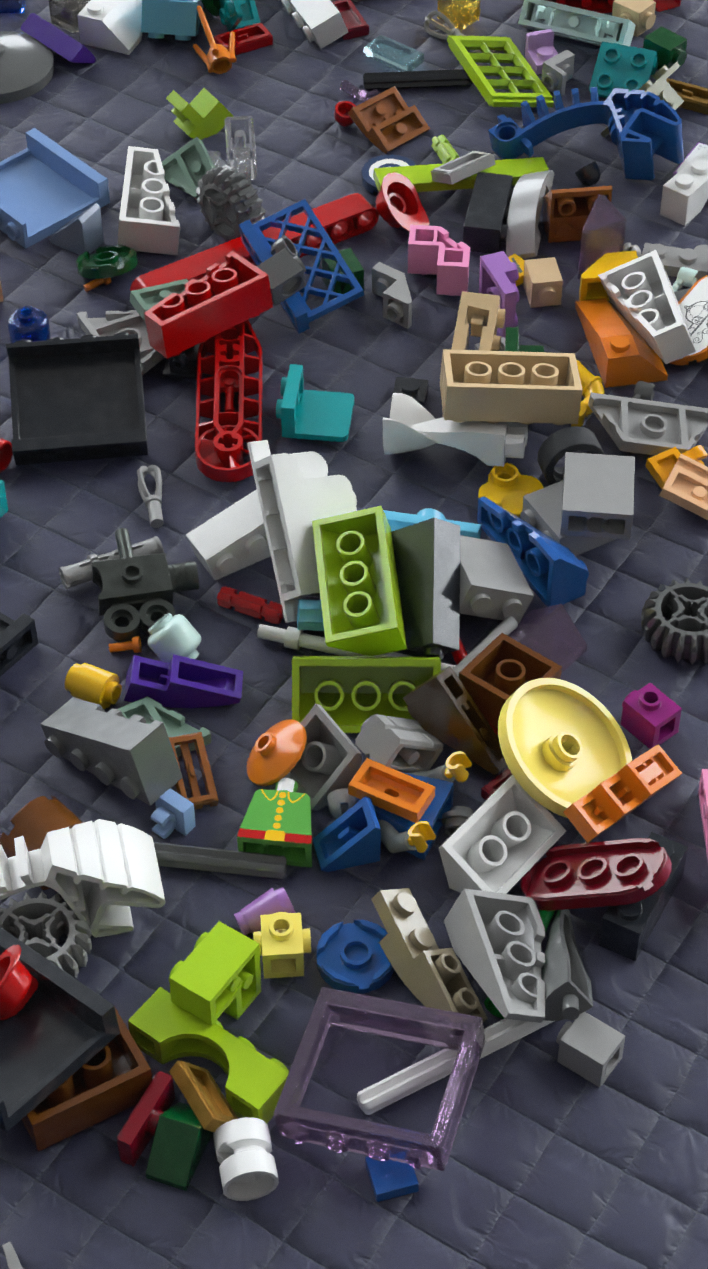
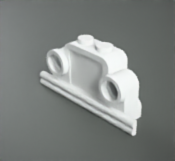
(292, 495)

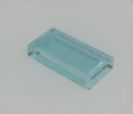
(393, 54)

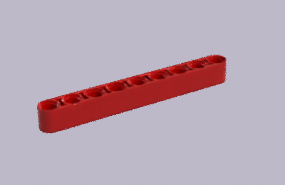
(339, 218)

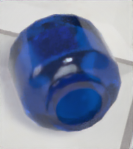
(28, 324)

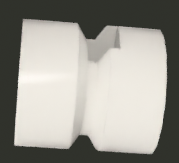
(245, 1159)

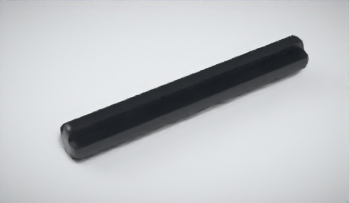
(416, 79)

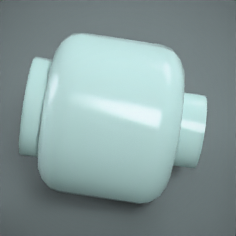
(174, 636)

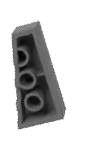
(114, 748)

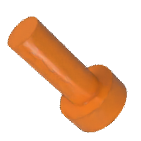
(95, 283)
(134, 645)

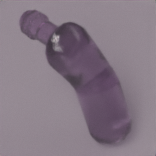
(355, 92)

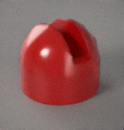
(341, 113)

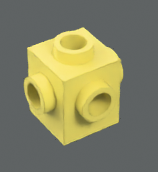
(283, 944)

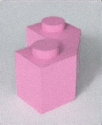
(437, 254)

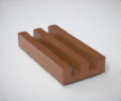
(198, 800)

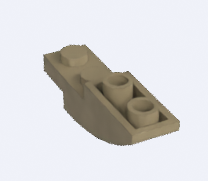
(426, 970)

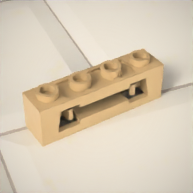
(485, 318)

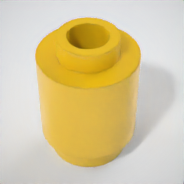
(93, 684)

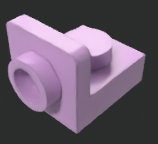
(539, 48)

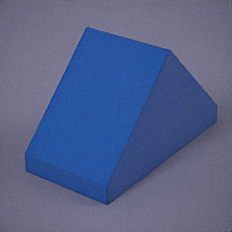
(350, 839)

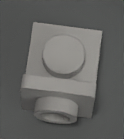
(558, 71)

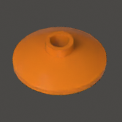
(276, 752)

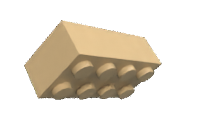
(510, 387)

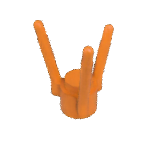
(218, 58)

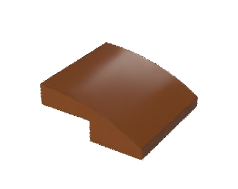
(388, 120)

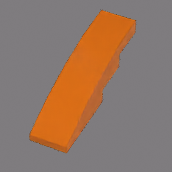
(622, 793)

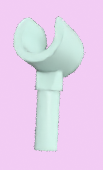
(685, 277)

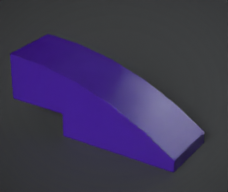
(183, 682)

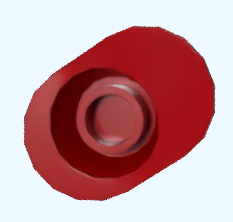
(400, 203)
(15, 983)

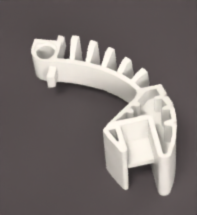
(95, 870)

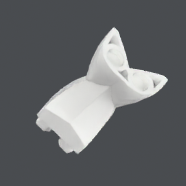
(415, 428)

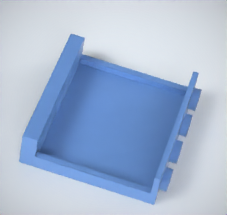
(45, 190)

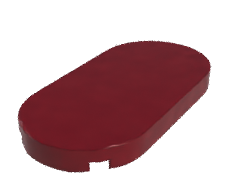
(597, 874)

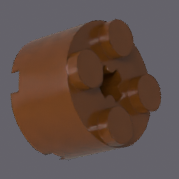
(35, 821)

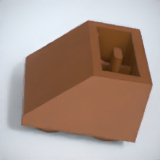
(568, 210)

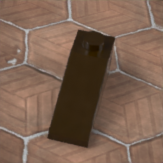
(454, 718)

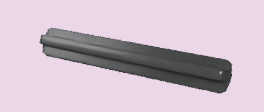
(221, 860)

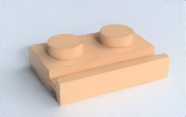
(688, 486)

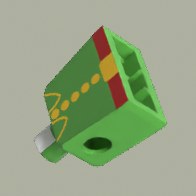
(279, 824)

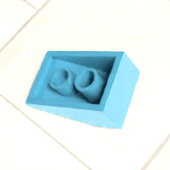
(171, 18)

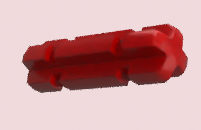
(250, 605)

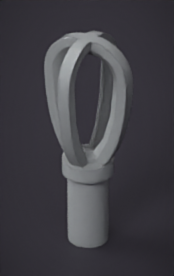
(428, 19)
(152, 502)

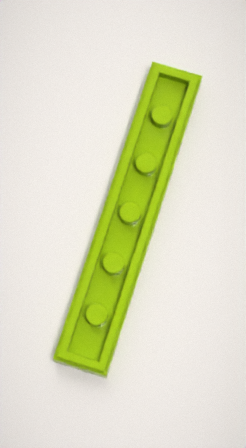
(422, 179)

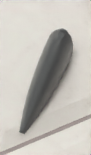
(565, 979)

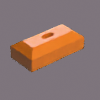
(392, 790)

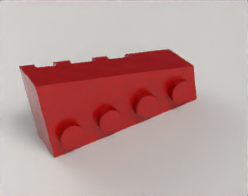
(208, 306)

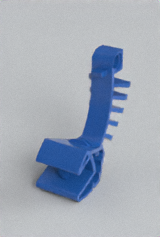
(635, 121)

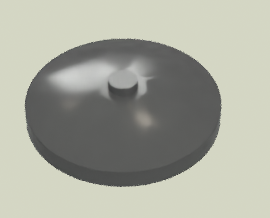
(24, 66)

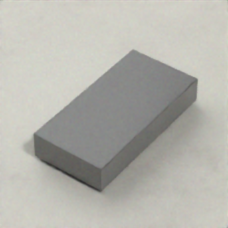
(463, 167)

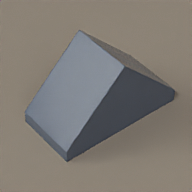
(81, 233)

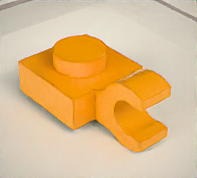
(663, 463)

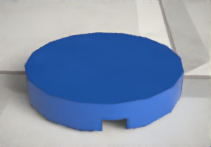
(353, 958)

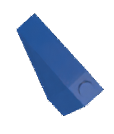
(545, 563)

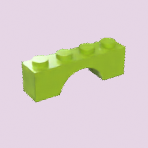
(171, 1033)

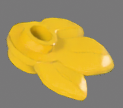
(508, 487)

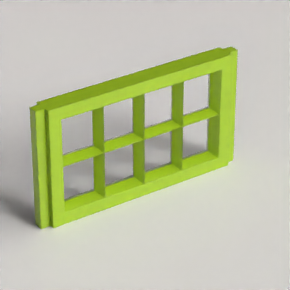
(459, 47)

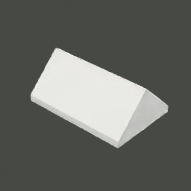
(499, 841)

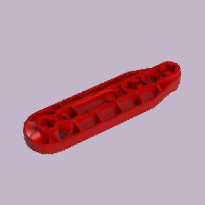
(222, 440)

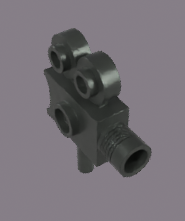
(138, 584)

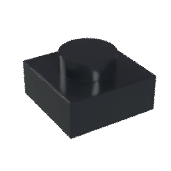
(413, 387)

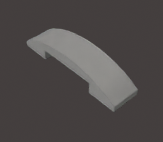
(524, 213)

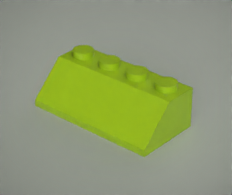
(359, 583)
(357, 686)

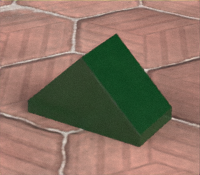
(177, 1147)

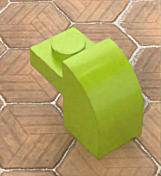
(201, 117)

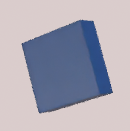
(391, 1178)

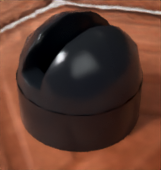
(589, 174)

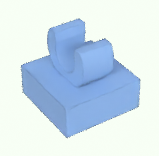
(173, 813)

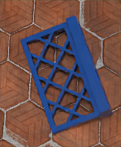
(295, 306)

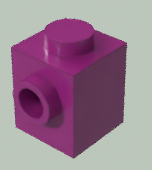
(650, 715)

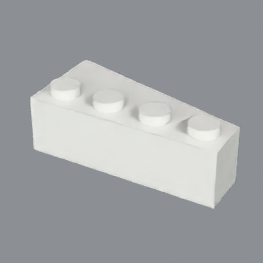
(146, 209)
(648, 303)
(231, 538)

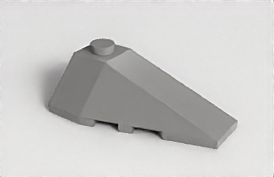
(501, 948)

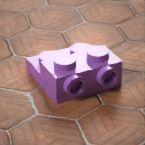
(499, 278)

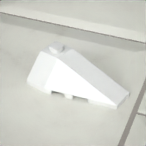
(111, 24)

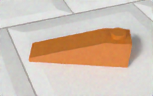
(617, 347)

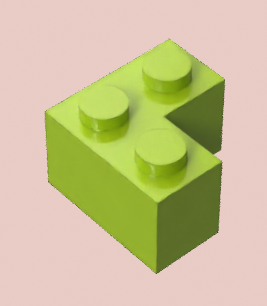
(218, 975)

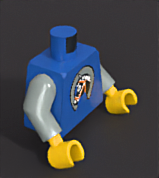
(417, 838)

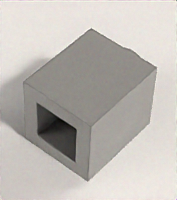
(590, 1048)

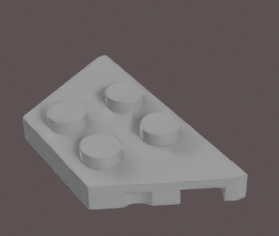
(122, 322)
(649, 425)

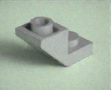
(395, 292)

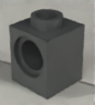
(285, 275)

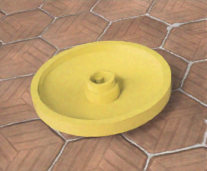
(559, 742)

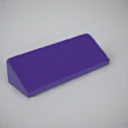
(57, 40)

